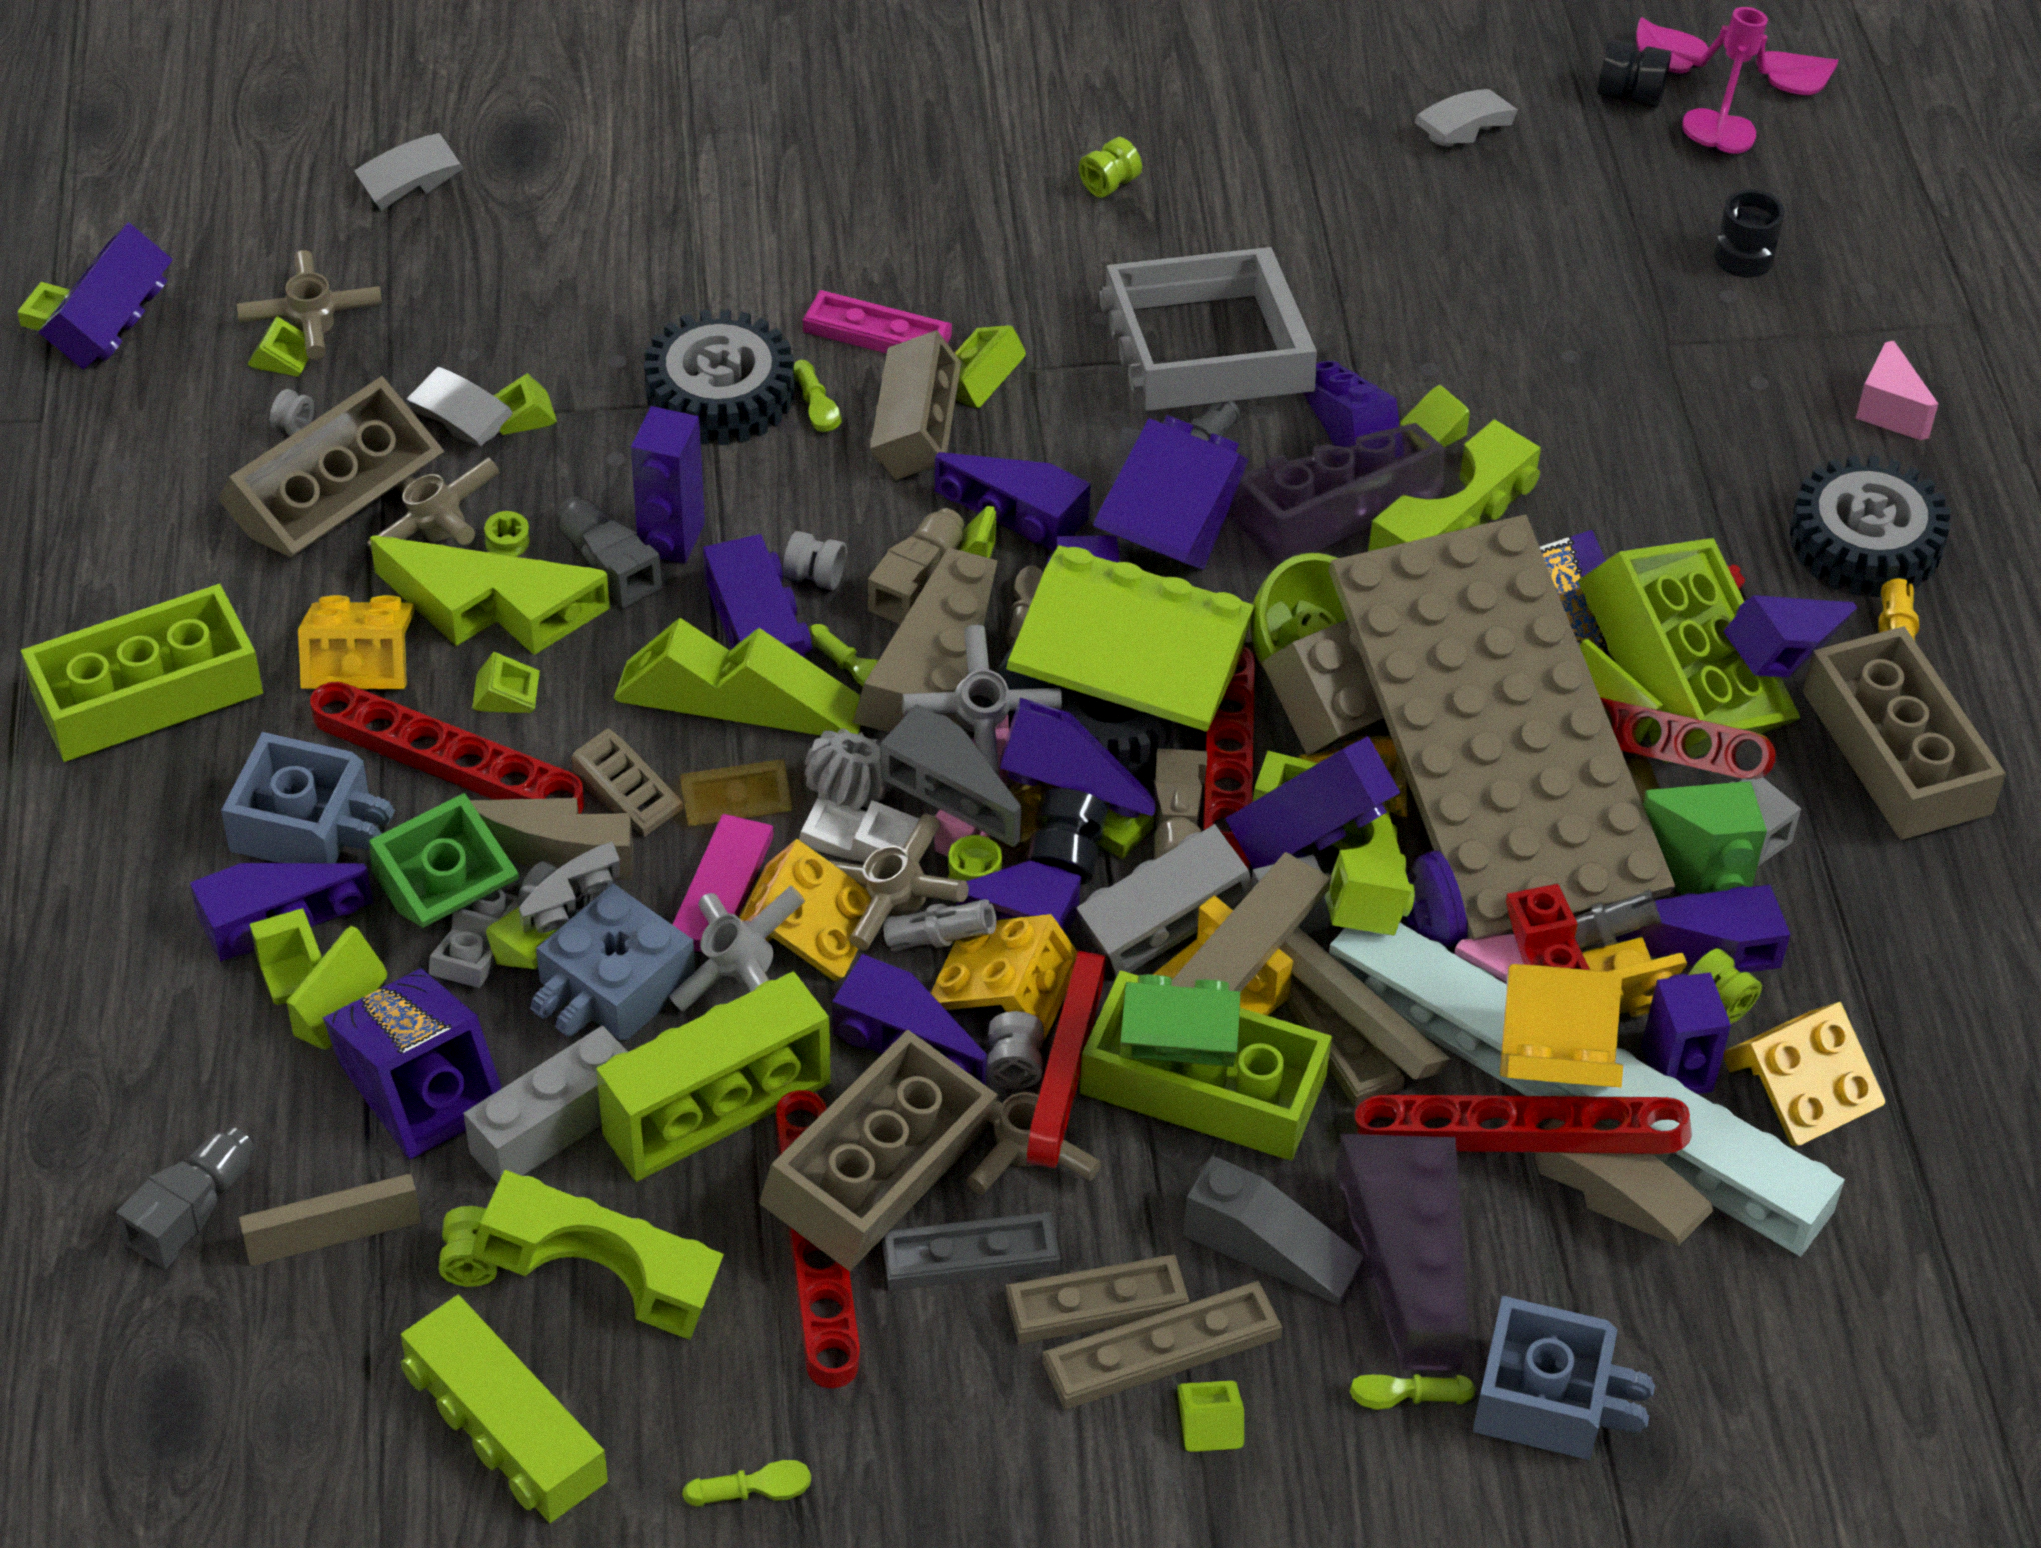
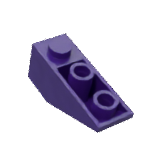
(1350, 404)
(1027, 495)
(1782, 632)
(1060, 751)
(257, 891)
(1738, 921)
(885, 1001)

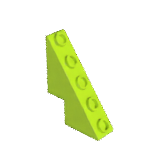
(473, 589)
(749, 684)

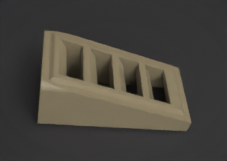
(606, 757)

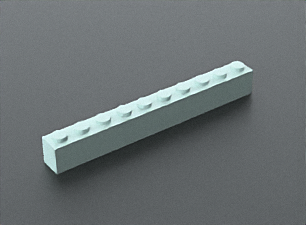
(1726, 1160)

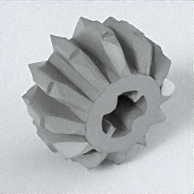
(846, 769)

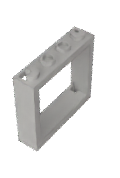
(1202, 279)

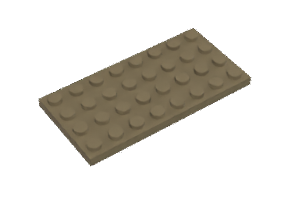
(1498, 721)

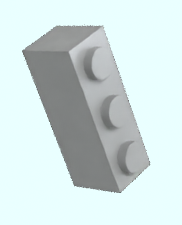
(1162, 900)
(541, 1109)

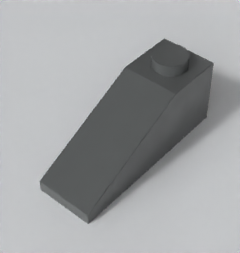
(946, 769)
(1268, 1230)

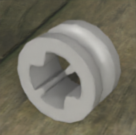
(291, 412)

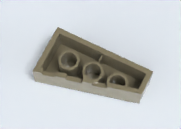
(930, 643)

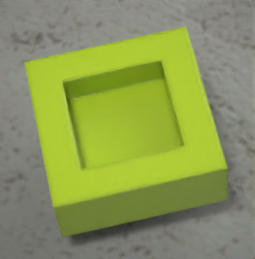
(40, 305)
(1123, 832)

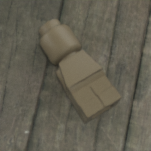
(910, 564)
(1177, 796)

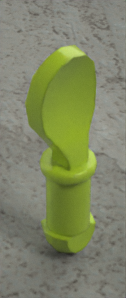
(822, 411)
(841, 653)
(1386, 1391)
(776, 1481)

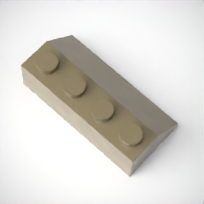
(329, 470)

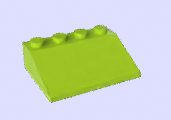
(1665, 628)
(1132, 637)

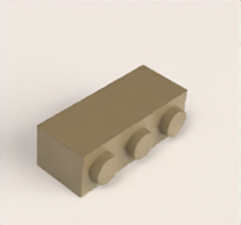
(915, 405)

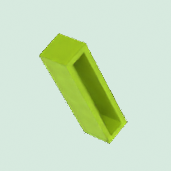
(503, 1409)

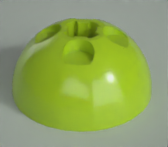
(1294, 603)

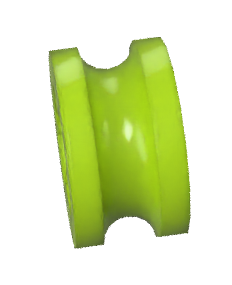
(506, 524)

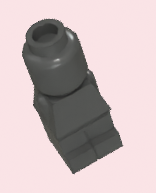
(611, 547)
(182, 1197)

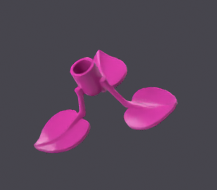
(1742, 40)

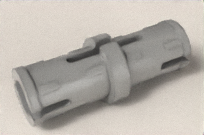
(940, 925)

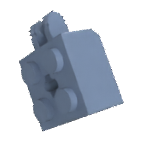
(301, 803)
(611, 966)
(1552, 1380)

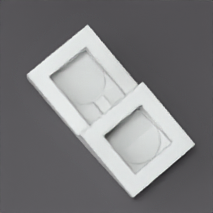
(855, 833)

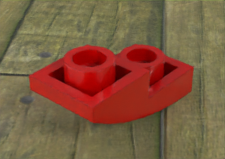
(1545, 928)

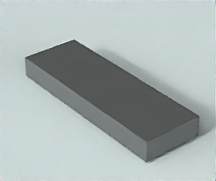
(970, 1251)

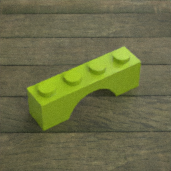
(1495, 472)
(1370, 879)
(538, 1224)

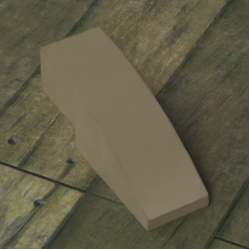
(555, 831)
(1630, 1189)

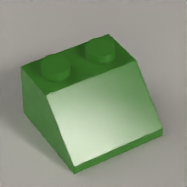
(1708, 834)
(440, 862)
(1180, 1022)

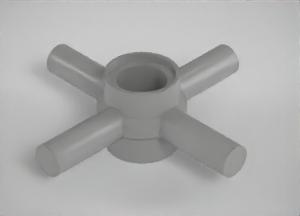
(985, 683)
(735, 945)

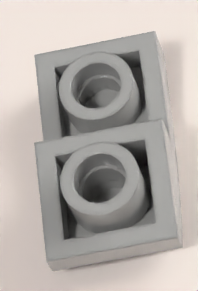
(1463, 115)
(400, 170)
(460, 405)
(554, 900)
(465, 951)

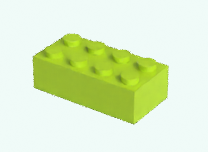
(142, 672)
(713, 1075)
(1254, 1103)

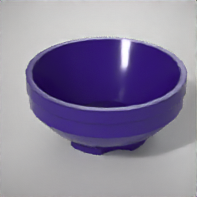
(1437, 904)

